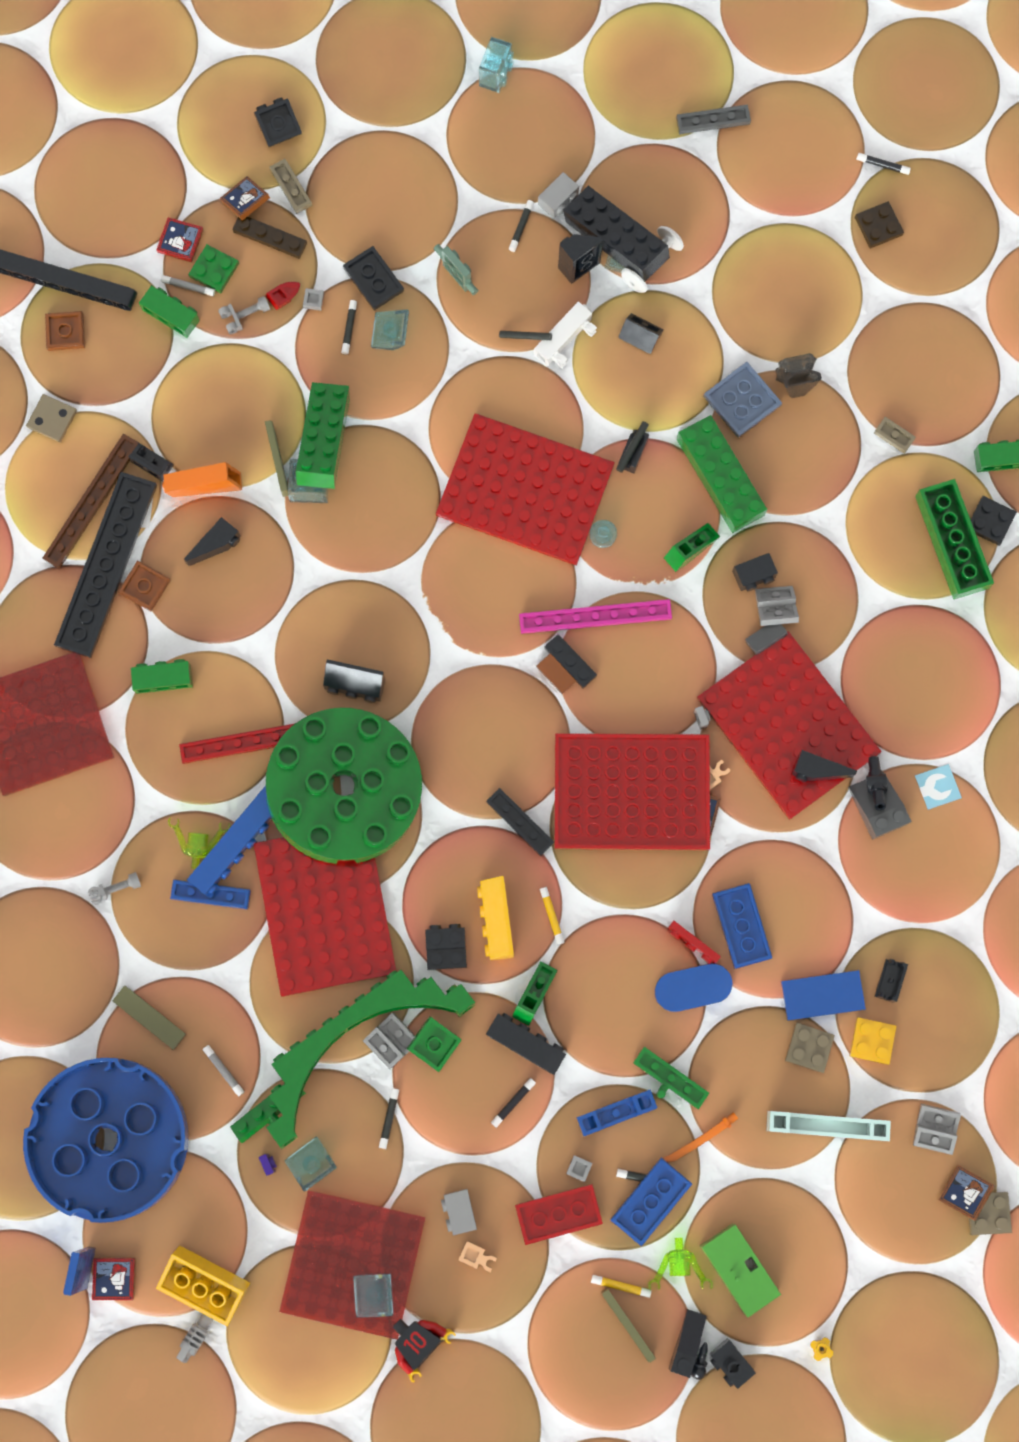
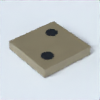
(51, 418)

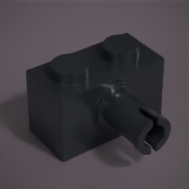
(732, 1364)

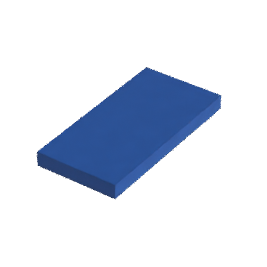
(742, 926)
(823, 995)
(651, 1201)
(79, 1270)

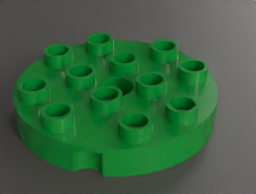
(337, 745)

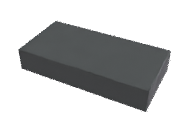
(765, 637)

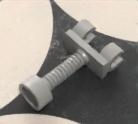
(227, 311)
(132, 881)

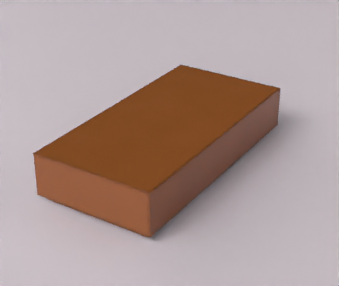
(556, 673)

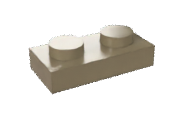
(894, 435)

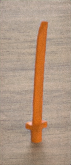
(726, 1122)

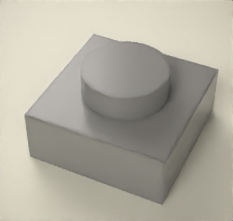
(313, 299)
(702, 717)
(579, 1168)

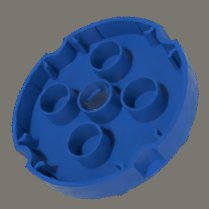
(64, 1129)

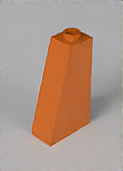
(203, 480)

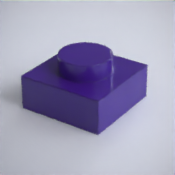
(268, 1164)

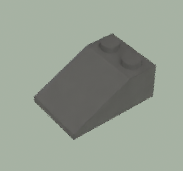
(879, 821)

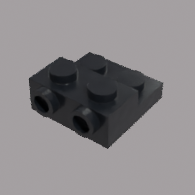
(277, 122)
(446, 947)

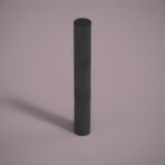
(525, 335)
(633, 445)

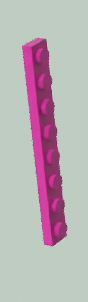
(595, 616)

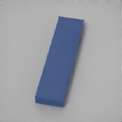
(222, 896)

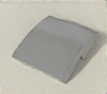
(776, 605)
(390, 1040)
(936, 1129)

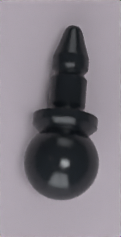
(699, 1369)

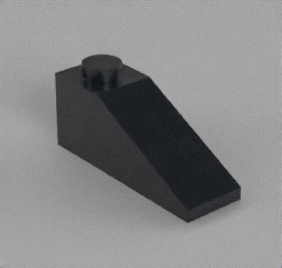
(216, 541)
(815, 768)
(688, 1344)

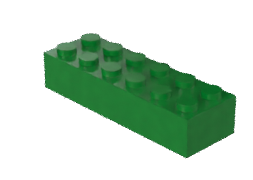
(323, 435)
(721, 474)
(954, 539)

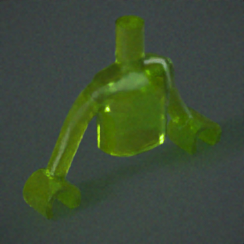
(197, 843)
(679, 1265)

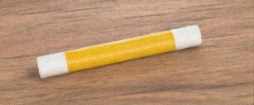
(552, 916)
(621, 1286)

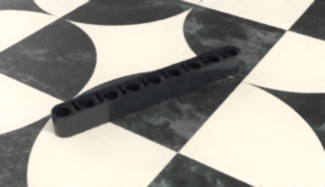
(67, 281)

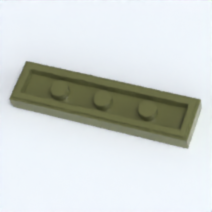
(277, 458)
(149, 1017)
(628, 1325)

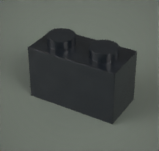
(755, 572)

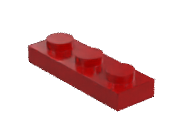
(693, 943)

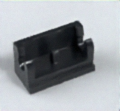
(634, 460)
(150, 462)
(891, 980)

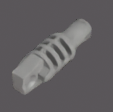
(194, 1338)

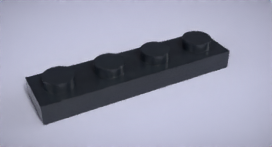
(520, 822)

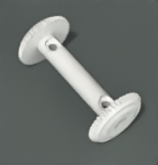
(669, 237)

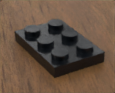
(373, 278)

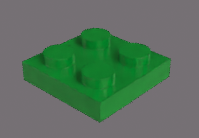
(213, 268)
(434, 1044)

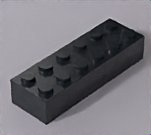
(621, 235)

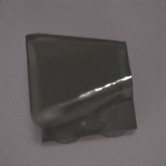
(798, 374)

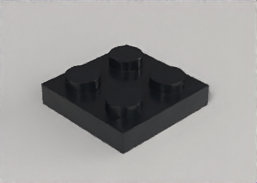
(992, 520)

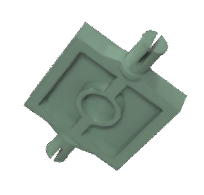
(458, 270)

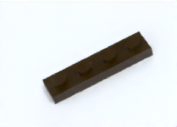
(270, 236)

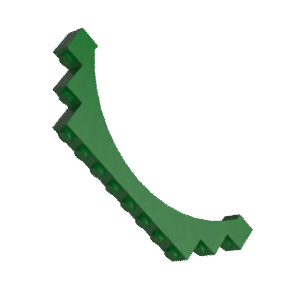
(299, 1062)

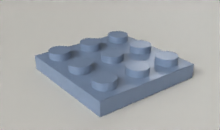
(742, 399)

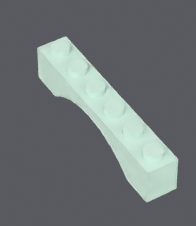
(828, 1126)

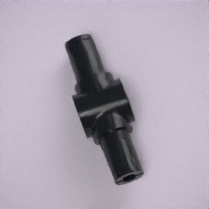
(876, 783)

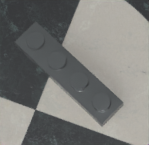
(713, 119)

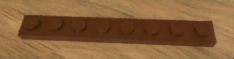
(90, 502)

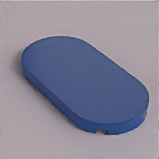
(693, 987)

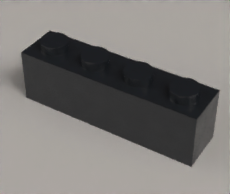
(526, 1044)

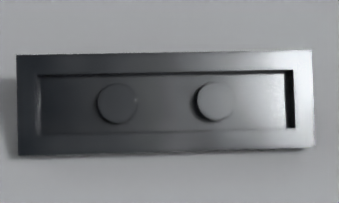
(570, 661)

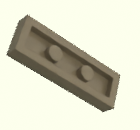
(290, 186)

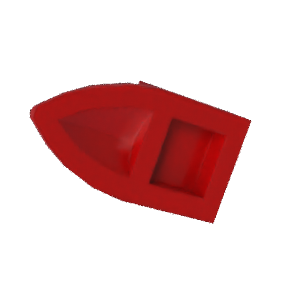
(282, 294)

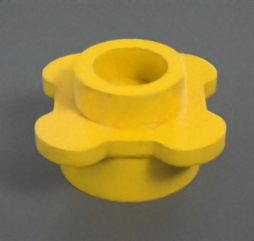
(816, 1345)

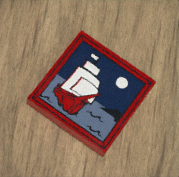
(179, 239)
(113, 1279)

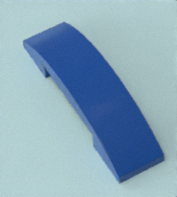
(616, 1112)

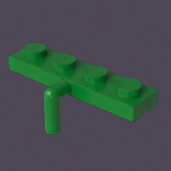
(670, 1078)
(255, 1119)

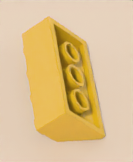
(496, 918)
(203, 1285)

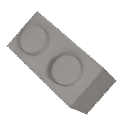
(558, 195)
(459, 1211)

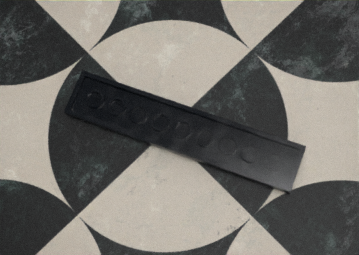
(105, 565)

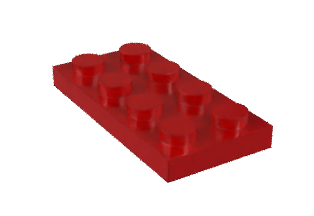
(558, 1214)

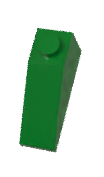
(691, 547)
(534, 993)

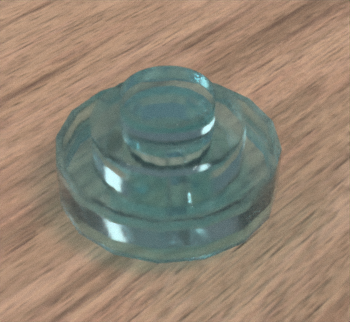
(603, 533)

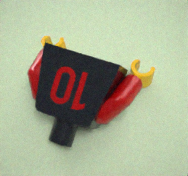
(417, 1343)

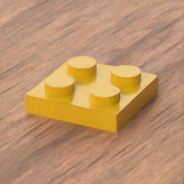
(872, 1041)

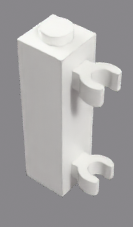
(563, 333)

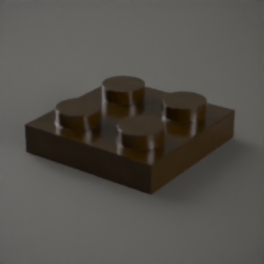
(879, 224)

